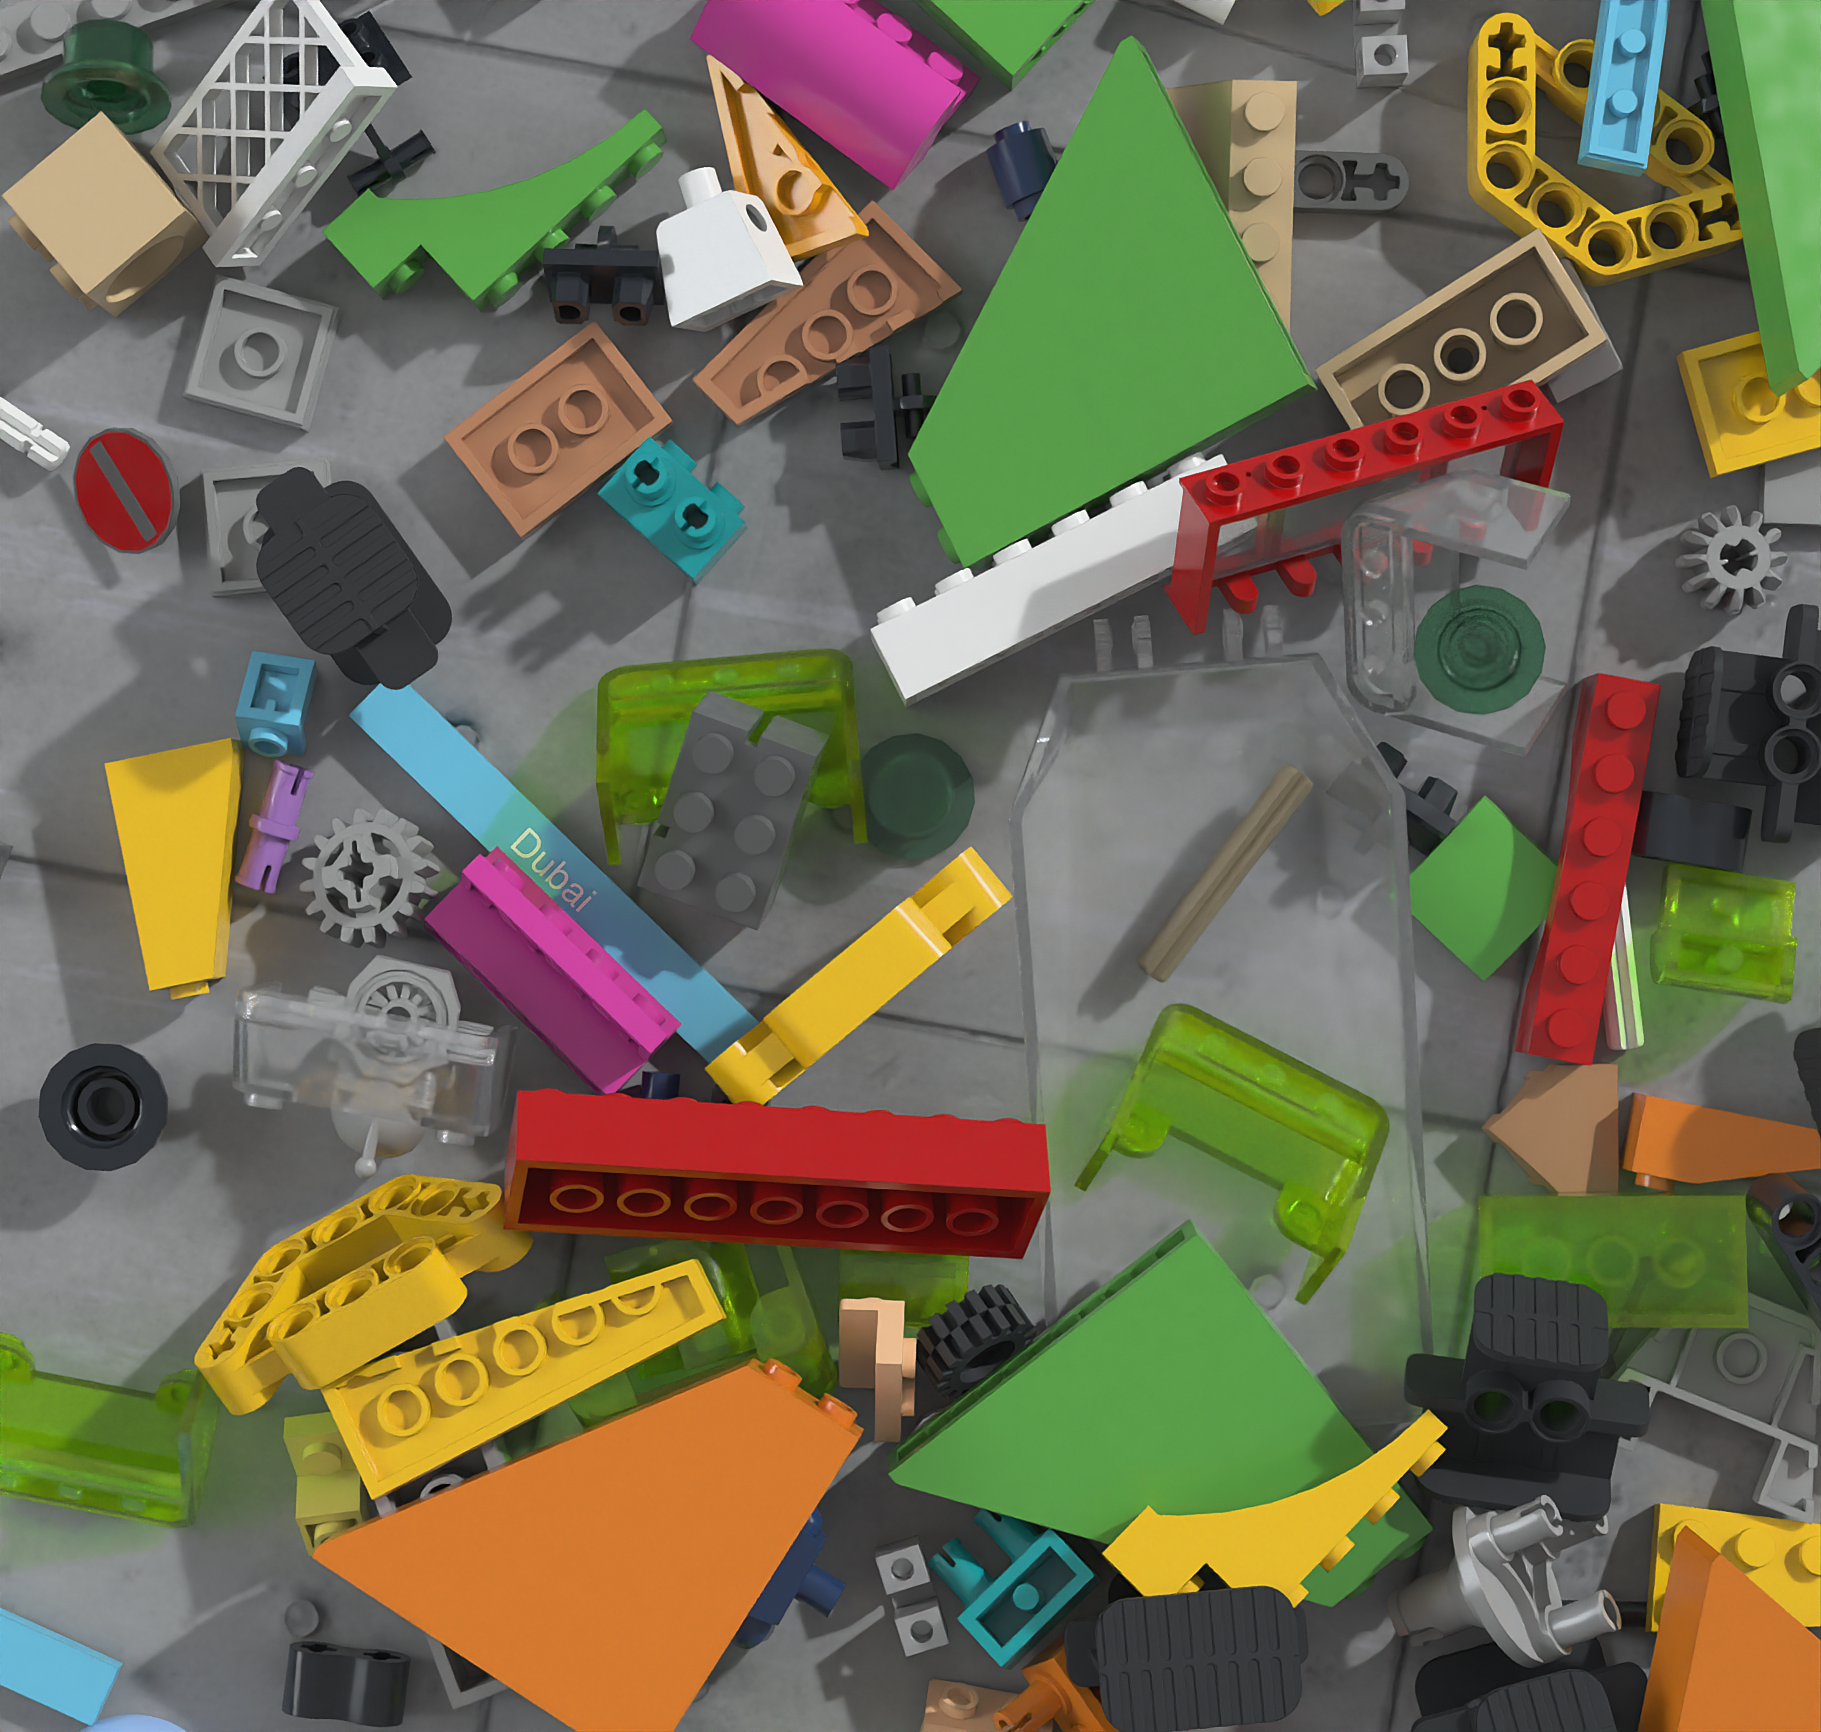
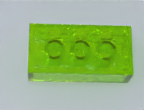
(1646, 1253)

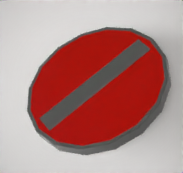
(126, 490)

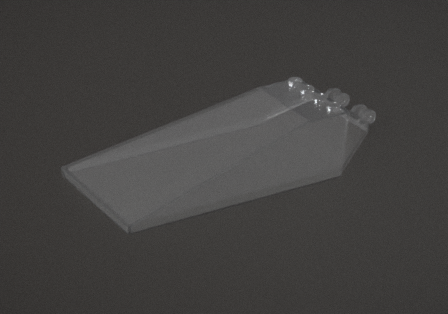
(1310, 954)

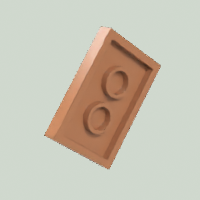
(558, 430)

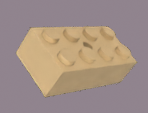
(1510, 313)

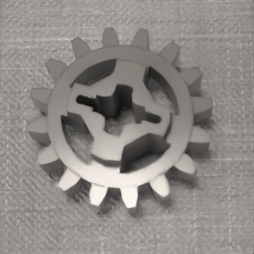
(374, 883)

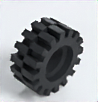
(972, 1339)

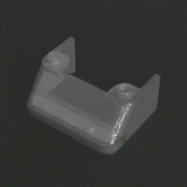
(1404, 558)
(370, 1063)

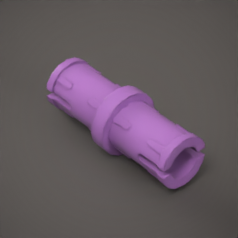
(274, 826)

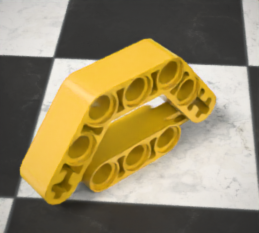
(1540, 64)
(859, 980)
(356, 1286)

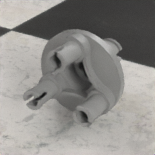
(1506, 1585)

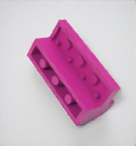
(843, 73)
(550, 973)

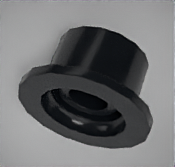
(103, 1107)

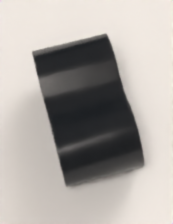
(1691, 832)
(346, 1684)

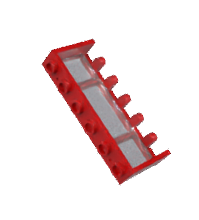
(1294, 500)

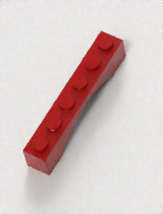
(1601, 816)

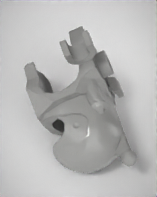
(399, 990)

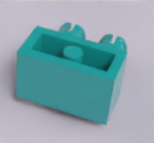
(674, 508)
(1028, 1599)

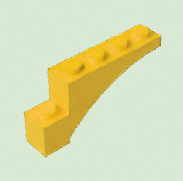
(1276, 1540)

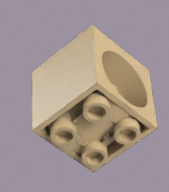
(103, 218)

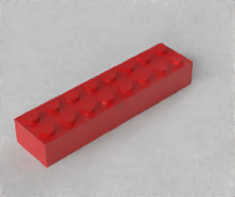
(774, 1175)

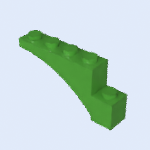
(492, 234)

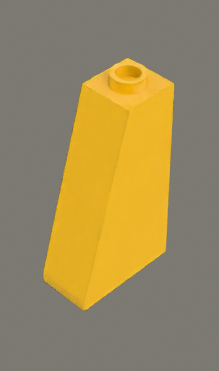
(179, 856)

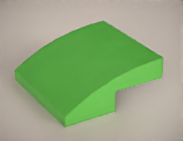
(1483, 888)

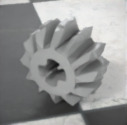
(1754, 552)

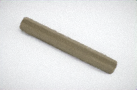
(1224, 873)

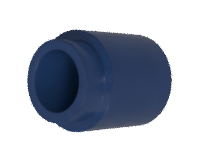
(1022, 166)

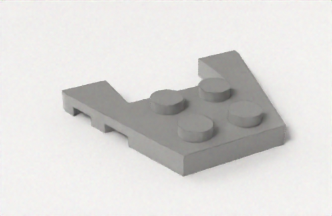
(1752, 1376)

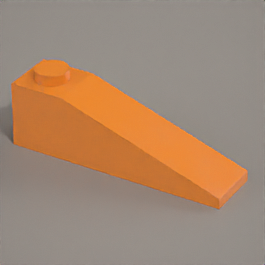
(1704, 1144)

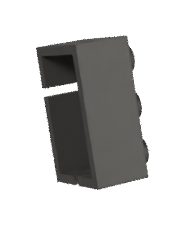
(732, 811)

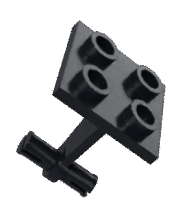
(376, 52)

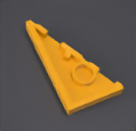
(780, 171)

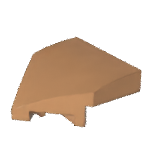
(1564, 1128)

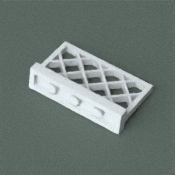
(294, 159)

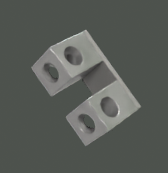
(1378, 47)
(912, 1594)

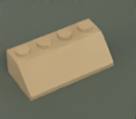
(1249, 152)

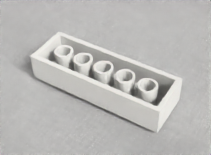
(1035, 588)

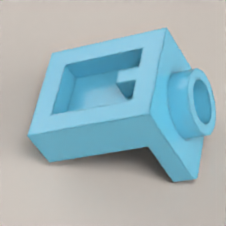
(275, 704)

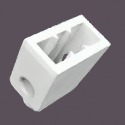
(720, 255)

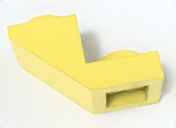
(328, 1482)

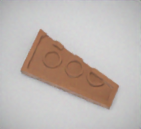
(845, 306)

